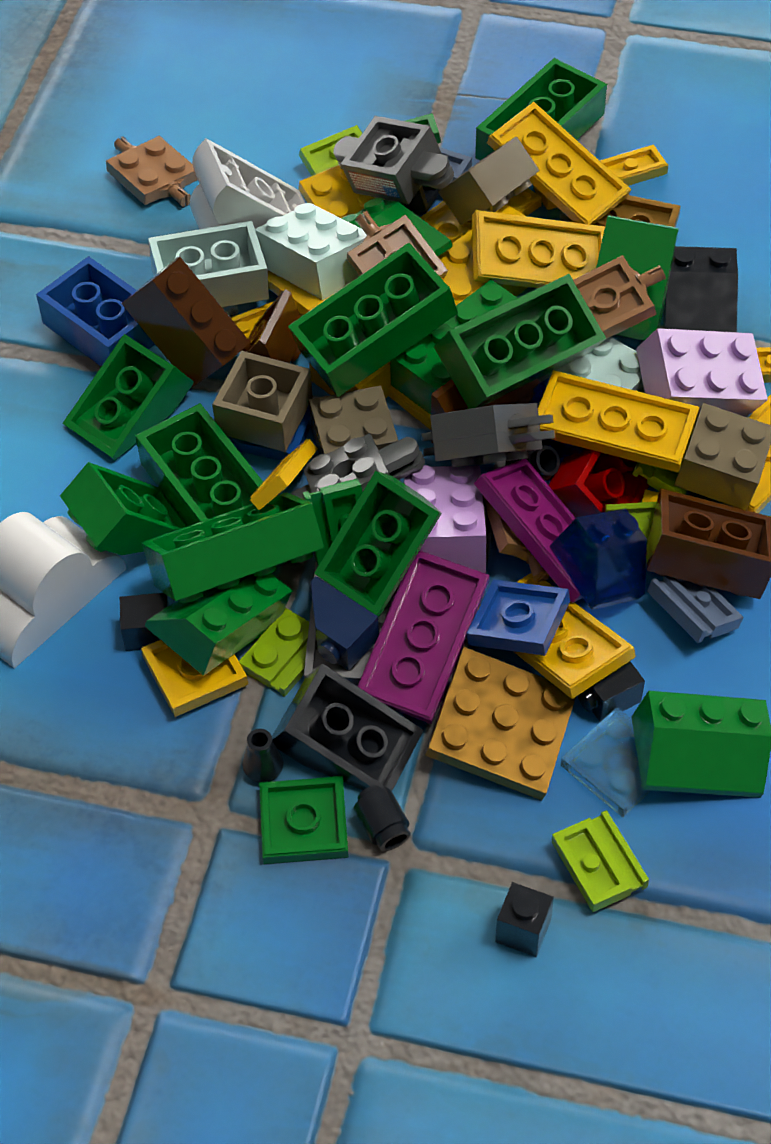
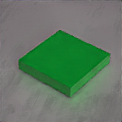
(303, 820)

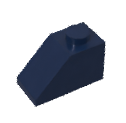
(341, 625)

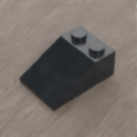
(702, 290)
(345, 732)

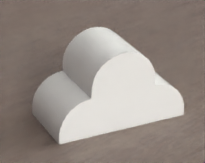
(236, 190)
(45, 580)

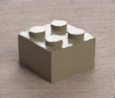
(490, 181)
(263, 400)
(351, 416)
(725, 456)

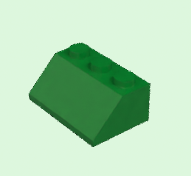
(378, 542)
(221, 620)
(702, 743)

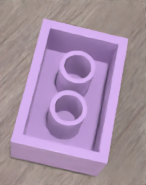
(703, 369)
(461, 527)

